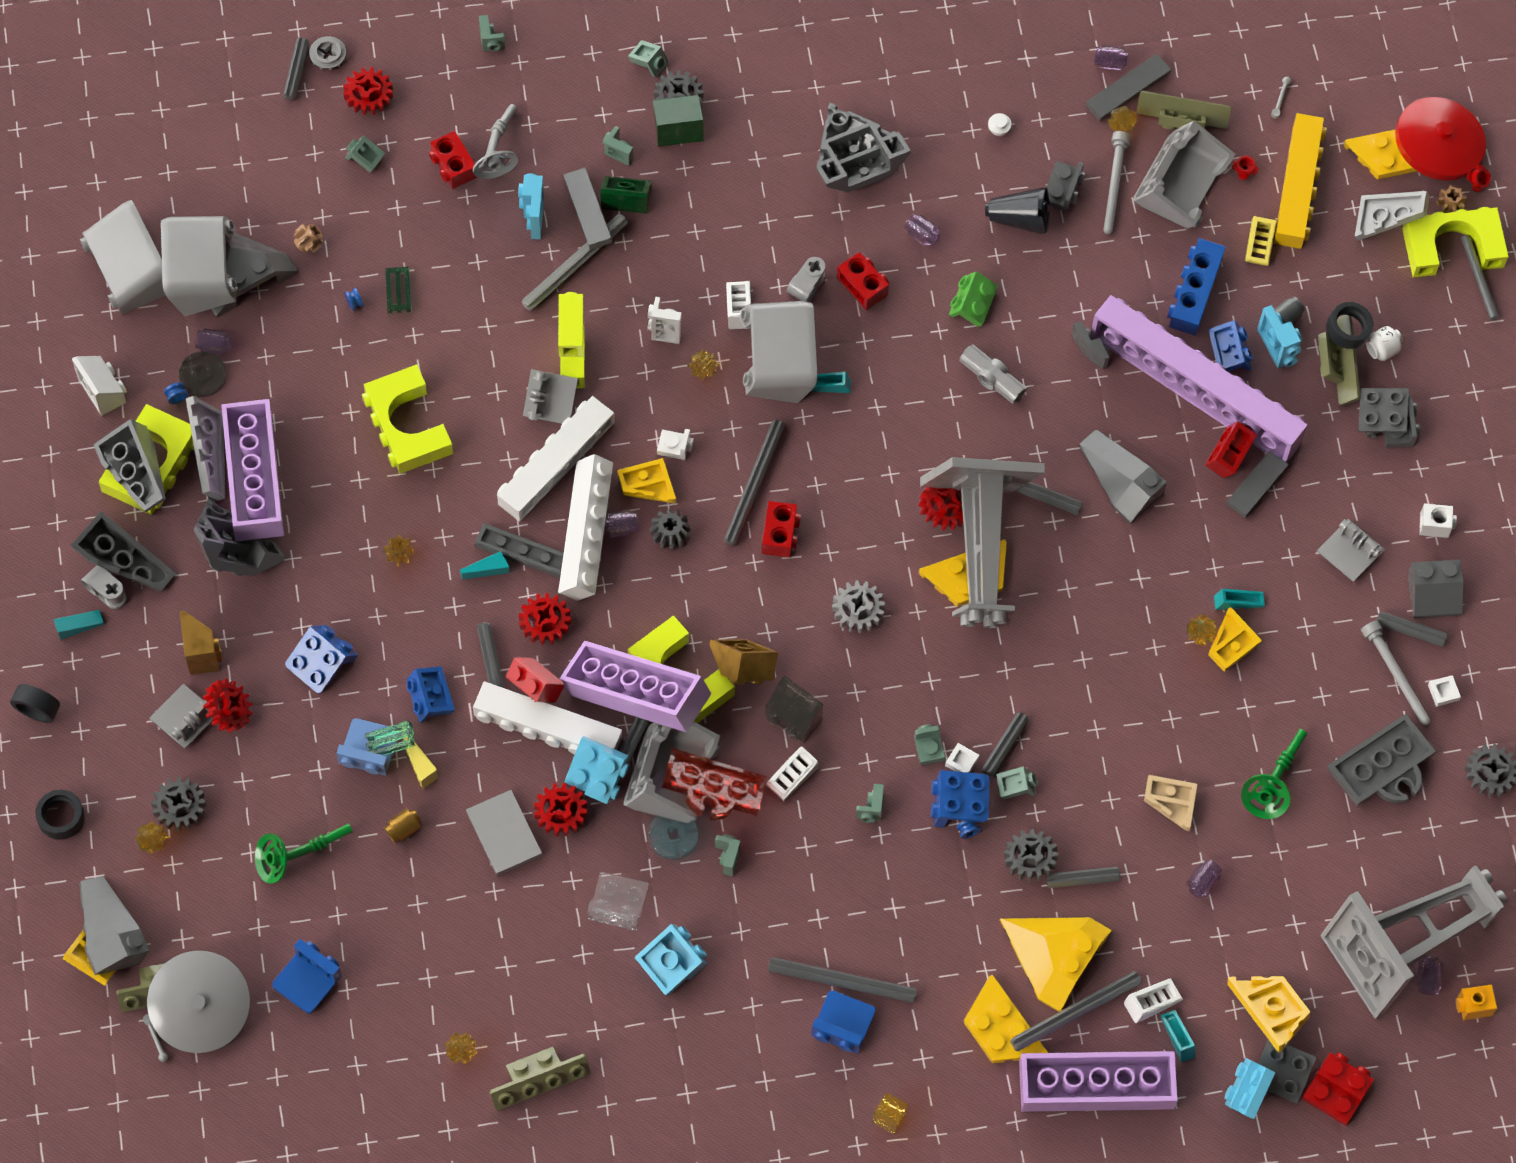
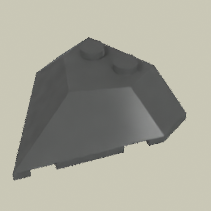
(857, 151)
(252, 265)
(219, 547)

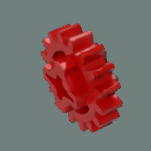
(365, 87)
(942, 507)
(549, 628)
(227, 705)
(556, 798)

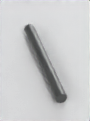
(1479, 277)

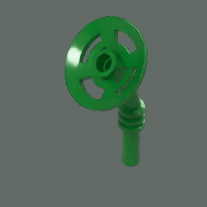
(1269, 784)
(281, 856)

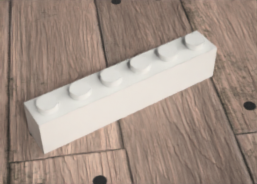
(555, 458)
(585, 527)
(540, 719)

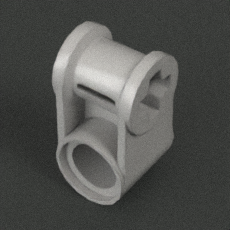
(807, 280)
(105, 587)

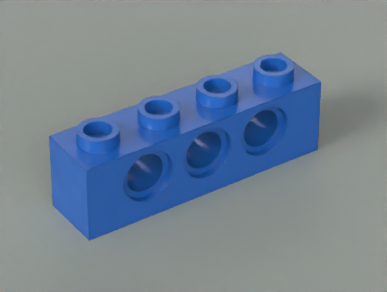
(1205, 254)

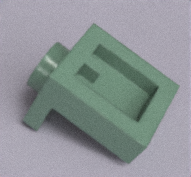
(490, 40)
(649, 56)
(617, 149)
(364, 153)
(929, 744)
(1016, 782)
(873, 810)
(730, 856)

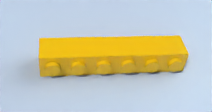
(1299, 180)

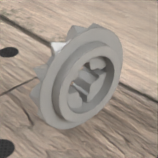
(324, 45)

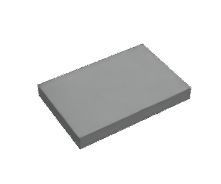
(504, 832)

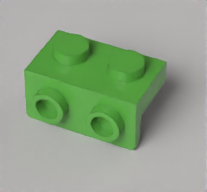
(973, 298)

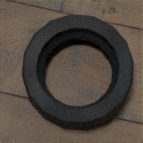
(1358, 312)
(35, 703)
(59, 796)

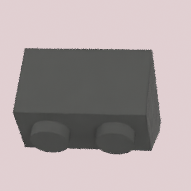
(1436, 588)

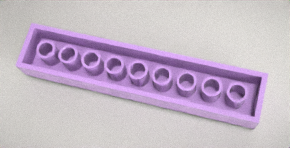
(1196, 377)

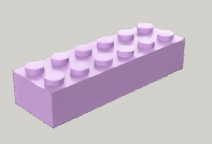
(252, 470)
(635, 686)
(1098, 1081)

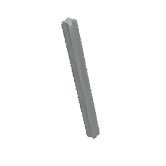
(569, 267)

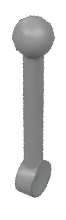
(1276, 112)
(163, 1057)

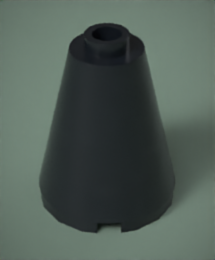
(1021, 210)

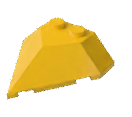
(1055, 952)

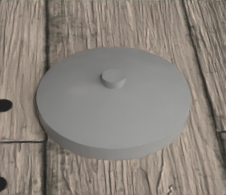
(198, 1001)

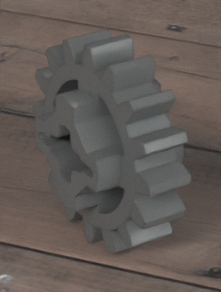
(678, 86)
(1482, 774)
(182, 813)
(1031, 855)

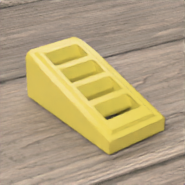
(1265, 224)
(423, 767)

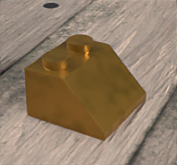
(200, 646)
(744, 660)

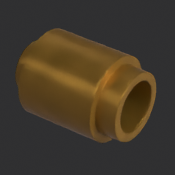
(403, 825)

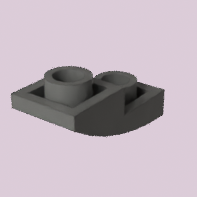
(1092, 349)

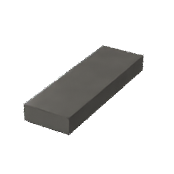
(1257, 484)

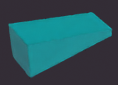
(833, 382)
(488, 566)
(1238, 599)
(77, 623)
(1179, 1036)

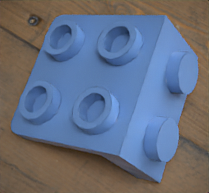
(354, 751)

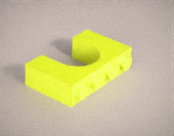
(1480, 224)
(572, 337)
(173, 436)
(405, 449)
(666, 641)

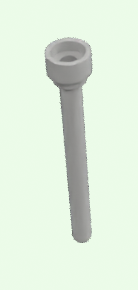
(1120, 142)
(1373, 632)

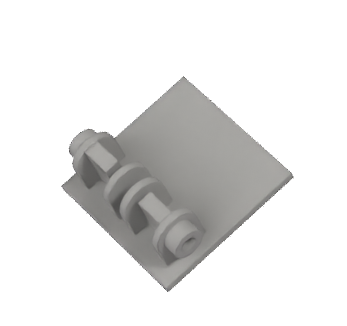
(549, 396)
(1350, 550)
(182, 716)

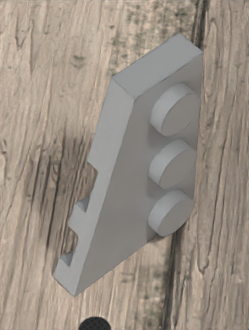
(1388, 211)

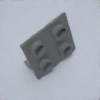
(1383, 410)
(1290, 1068)

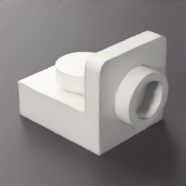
(675, 444)

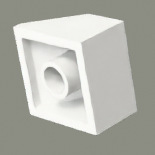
(99, 383)

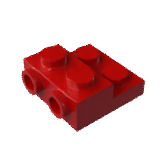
(1338, 1088)

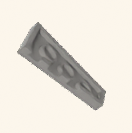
(208, 442)

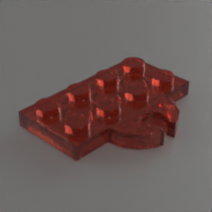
(713, 784)

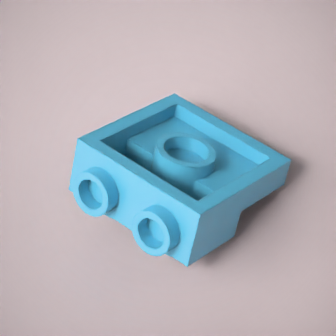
(532, 202)
(1279, 338)
(597, 770)
(672, 958)
(1249, 1088)

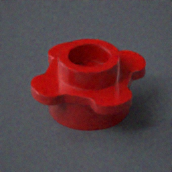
(1245, 161)
(1484, 178)

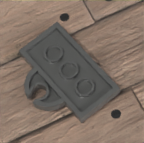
(1384, 763)

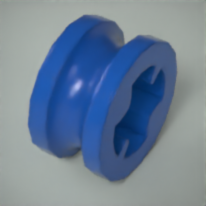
(354, 299)
(176, 393)
(968, 829)

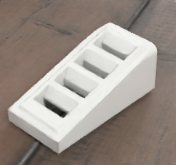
(734, 316)
(807, 758)
(1138, 1006)

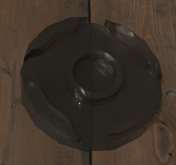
(202, 374)

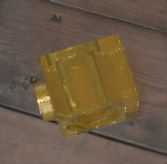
(890, 1113)

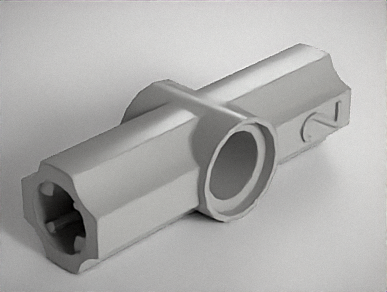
(992, 374)

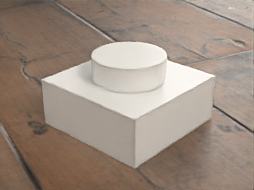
(1444, 691)
(962, 759)

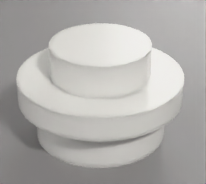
(999, 124)

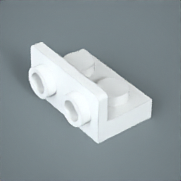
(664, 324)

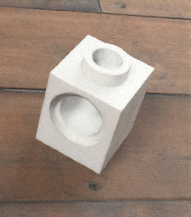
(1429, 527)

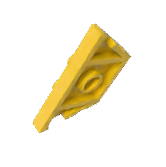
(1379, 154)
(951, 576)
(1272, 1006)
(995, 1022)

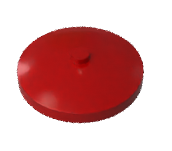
(1440, 138)

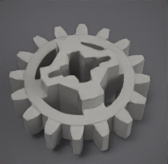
(867, 612)

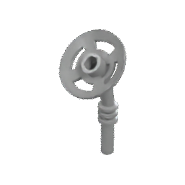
(494, 159)

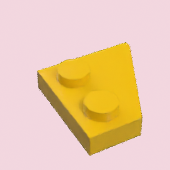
(1233, 641)

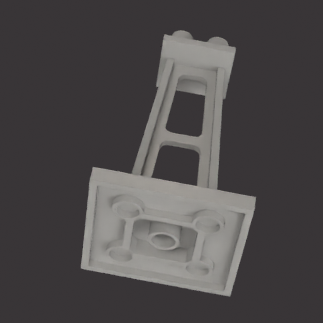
(981, 491)
(1371, 958)

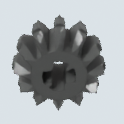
(669, 520)

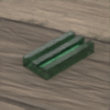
(399, 307)
(372, 743)

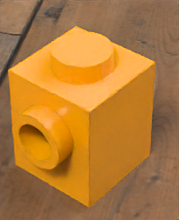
(1476, 1002)

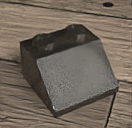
(794, 710)

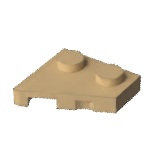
(1172, 799)

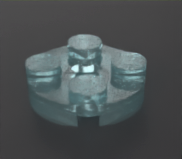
(676, 848)

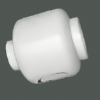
(1384, 343)

